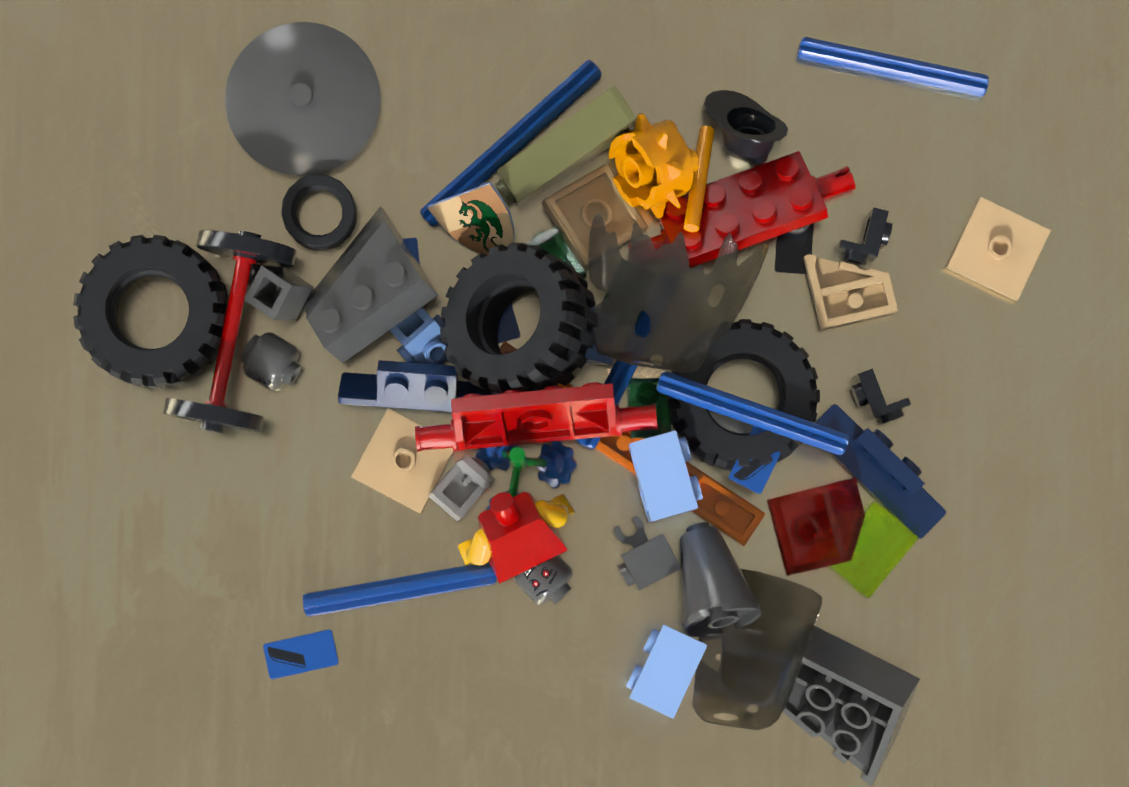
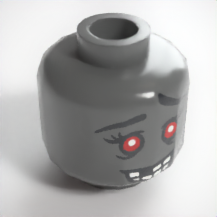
(270, 361)
(546, 581)

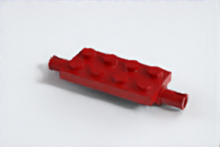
(754, 206)
(535, 418)

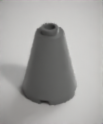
(713, 584)

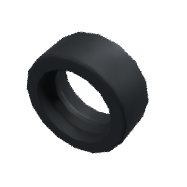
(299, 190)

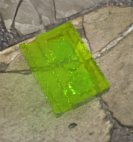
(877, 552)

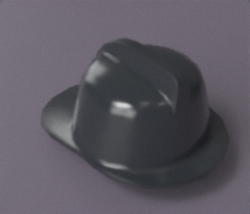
(745, 124)

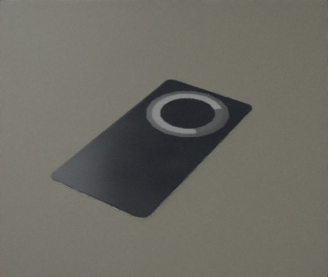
(792, 248)

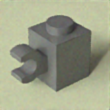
(277, 292)
(648, 559)

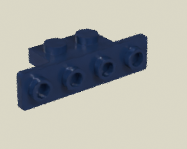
(406, 386)
(884, 473)

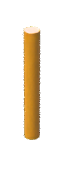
(698, 187)

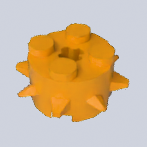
(653, 165)

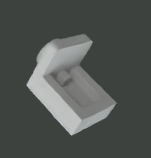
(462, 486)

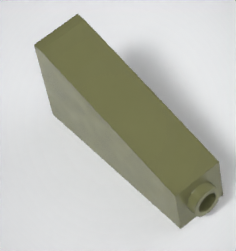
(566, 148)

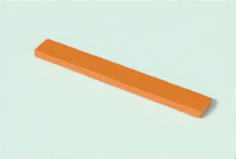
(719, 504)

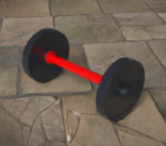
(246, 249)

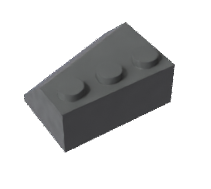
(367, 290)
(850, 701)

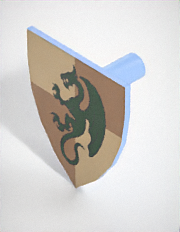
(476, 218)

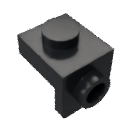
(876, 234)
(868, 394)

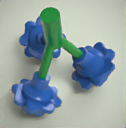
(554, 463)

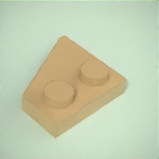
(848, 292)

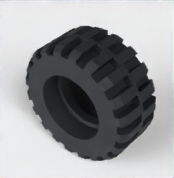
(106, 286)
(484, 295)
(796, 391)

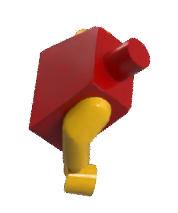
(517, 534)

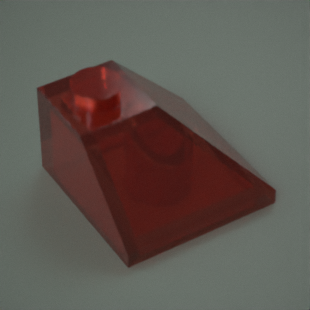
(818, 525)

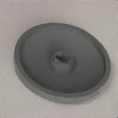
(303, 99)

